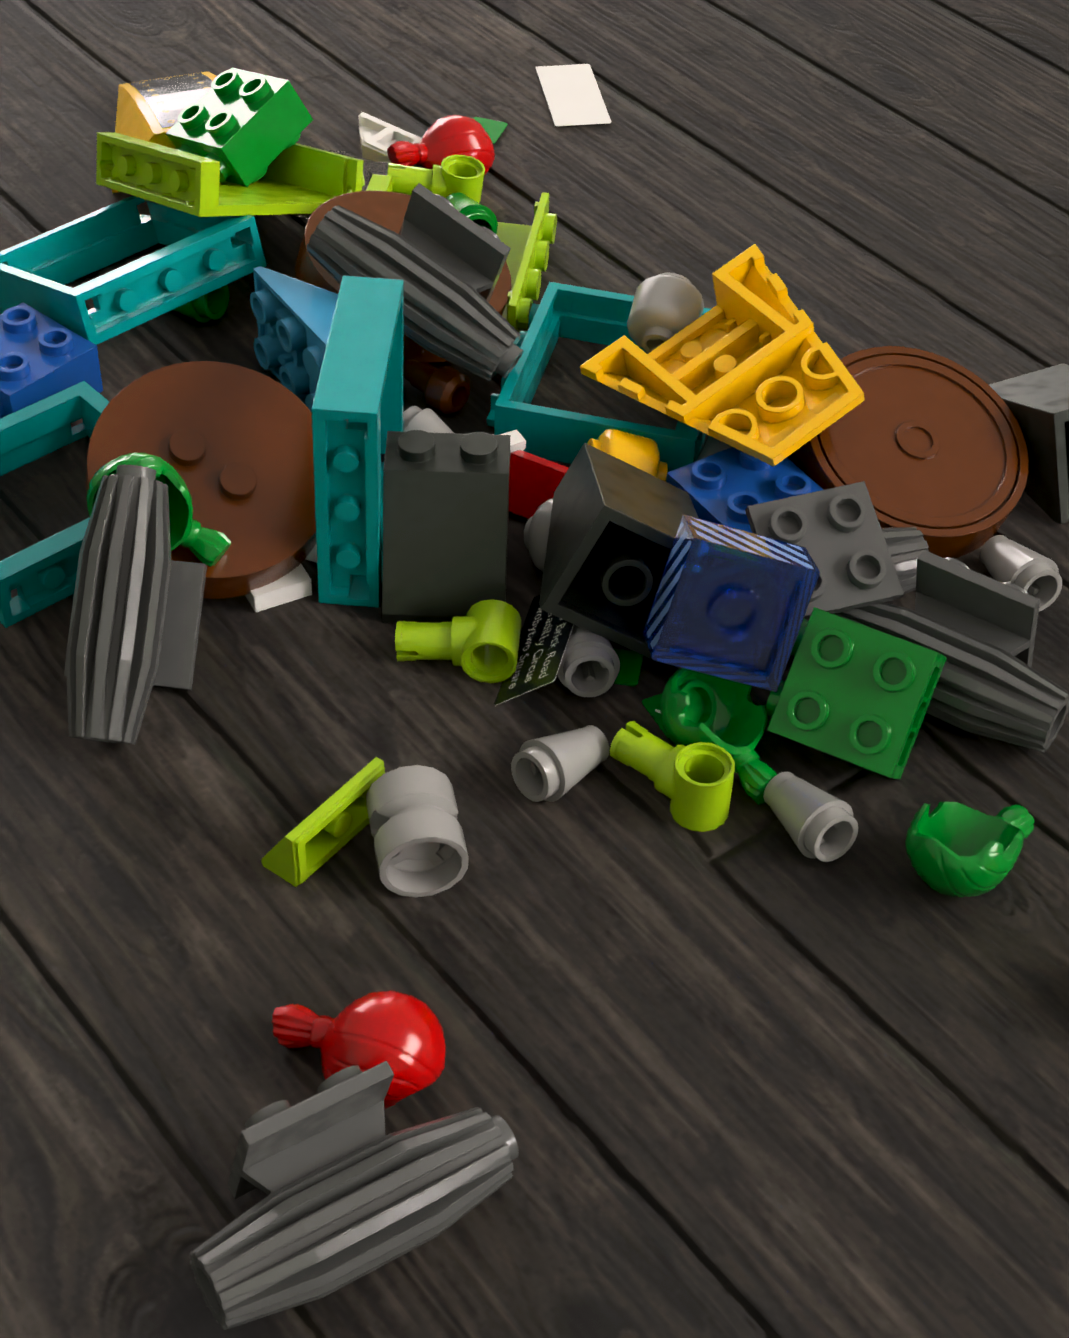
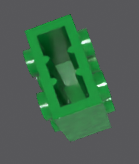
(242, 124)
(855, 693)

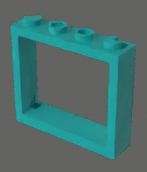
(196, 261)
(351, 412)
(558, 433)
(48, 568)

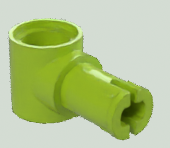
(454, 175)
(480, 642)
(692, 776)

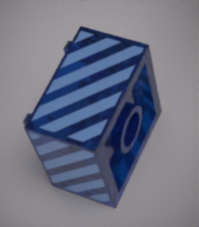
(730, 603)

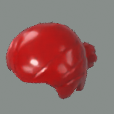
(445, 138)
(369, 1032)

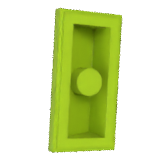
(324, 829)

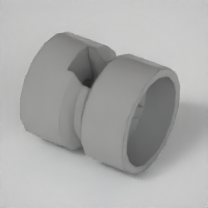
(416, 831)

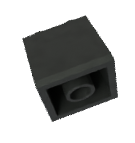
(1042, 411)
(443, 523)
(609, 546)

